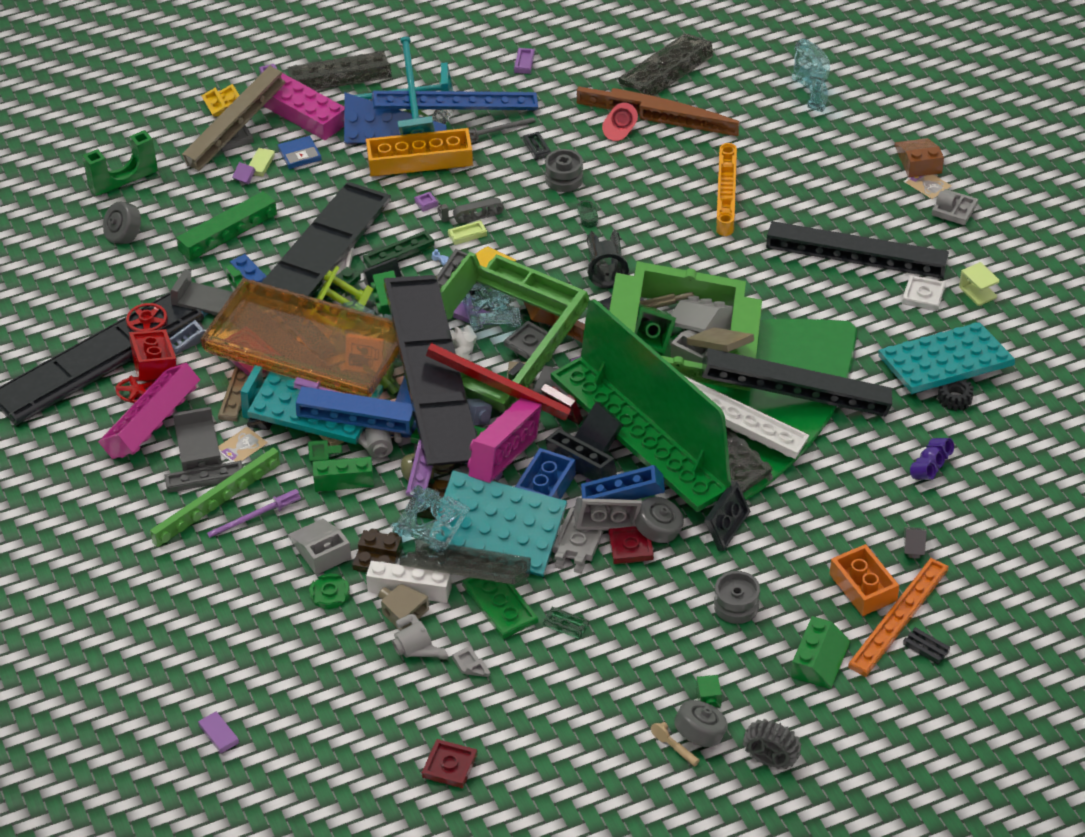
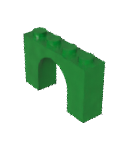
(141, 164)

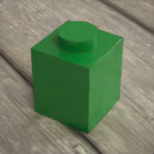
(709, 690)

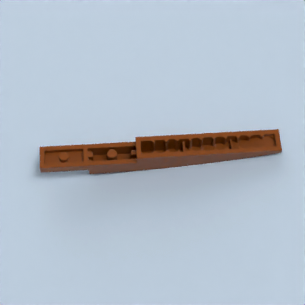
(660, 110)

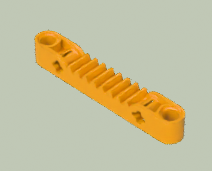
(726, 189)

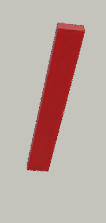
(496, 381)

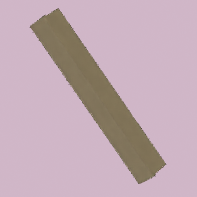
(233, 118)

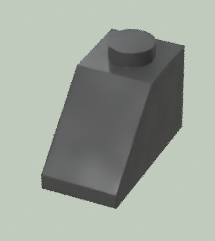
(914, 541)

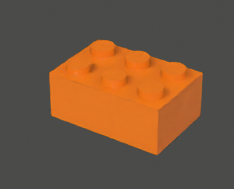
(864, 580)

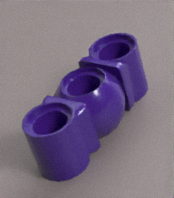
(932, 458)

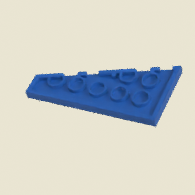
(365, 122)

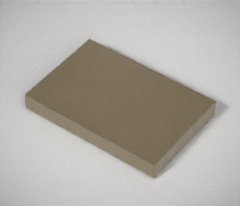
(720, 339)

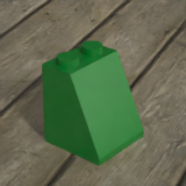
(654, 327)

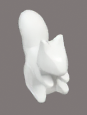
(463, 341)

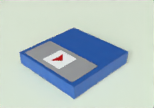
(299, 152)

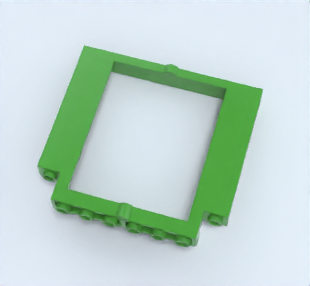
(657, 281)
(528, 286)

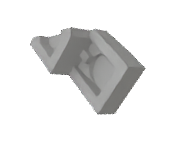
(469, 663)

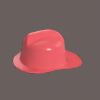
(620, 121)

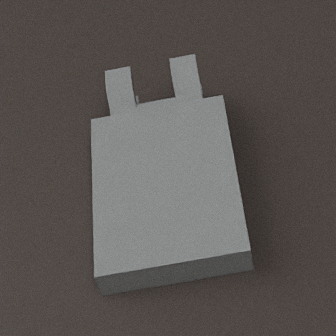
(575, 544)

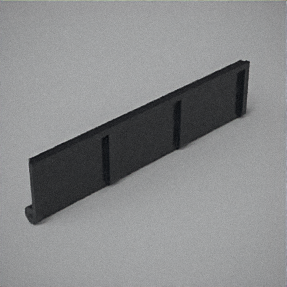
(328, 239)
(83, 363)
(434, 388)

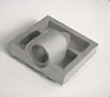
(954, 206)

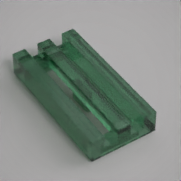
(564, 625)

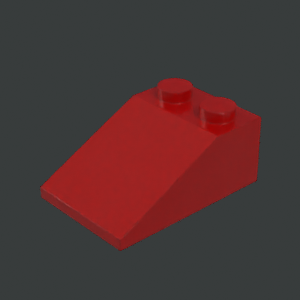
(151, 353)

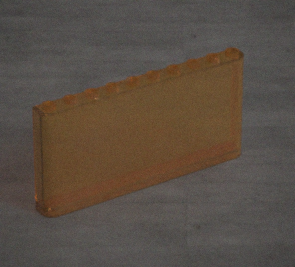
(303, 338)

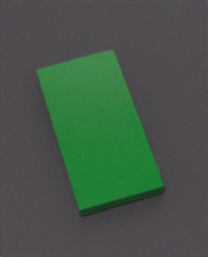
(501, 605)

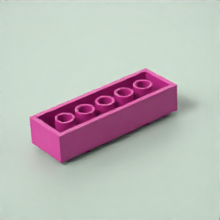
(307, 108)
(149, 411)
(504, 440)

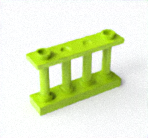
(361, 296)

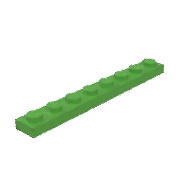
(215, 497)

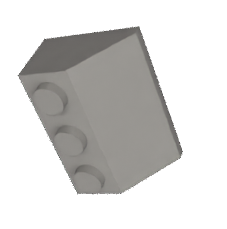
(702, 314)
(605, 513)

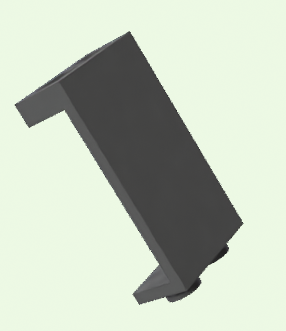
(196, 295)
(196, 438)

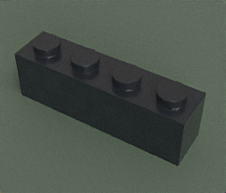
(588, 460)

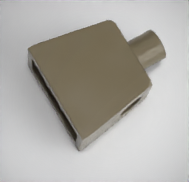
(402, 602)

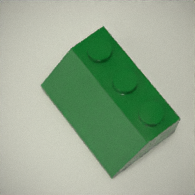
(343, 474)
(820, 653)

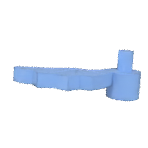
(436, 256)

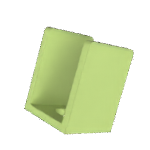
(978, 283)

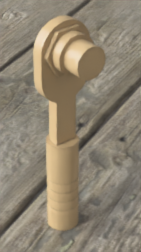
(660, 731)

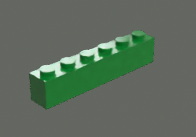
(226, 225)

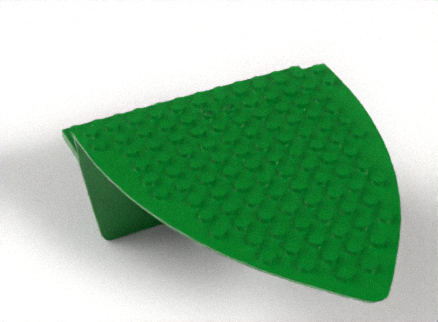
(678, 425)

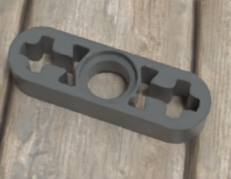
(490, 211)

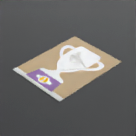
(928, 185)
(241, 445)

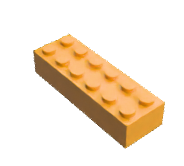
(419, 152)

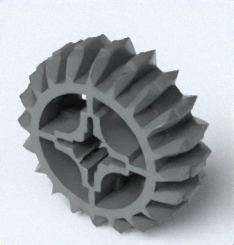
(772, 744)

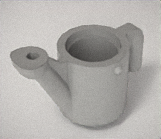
(378, 442)
(415, 640)

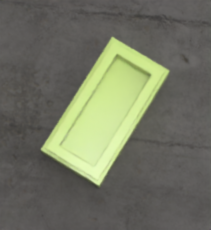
(262, 160)
(467, 232)

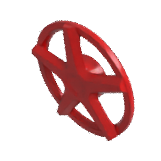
(146, 317)
(135, 390)

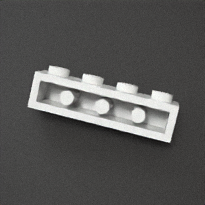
(431, 583)

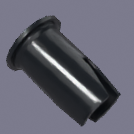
(605, 275)

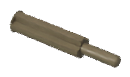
(665, 300)

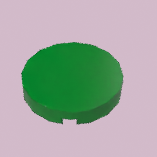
(329, 591)

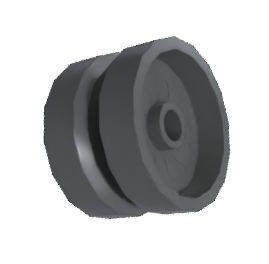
(564, 170)
(737, 597)

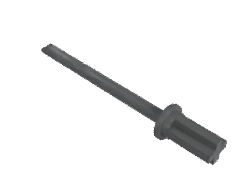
(474, 134)

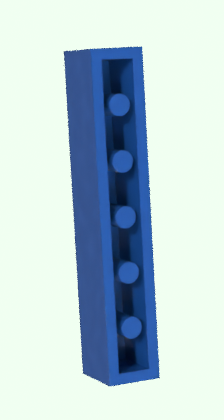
(355, 410)

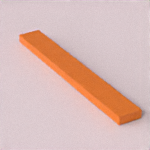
(898, 617)

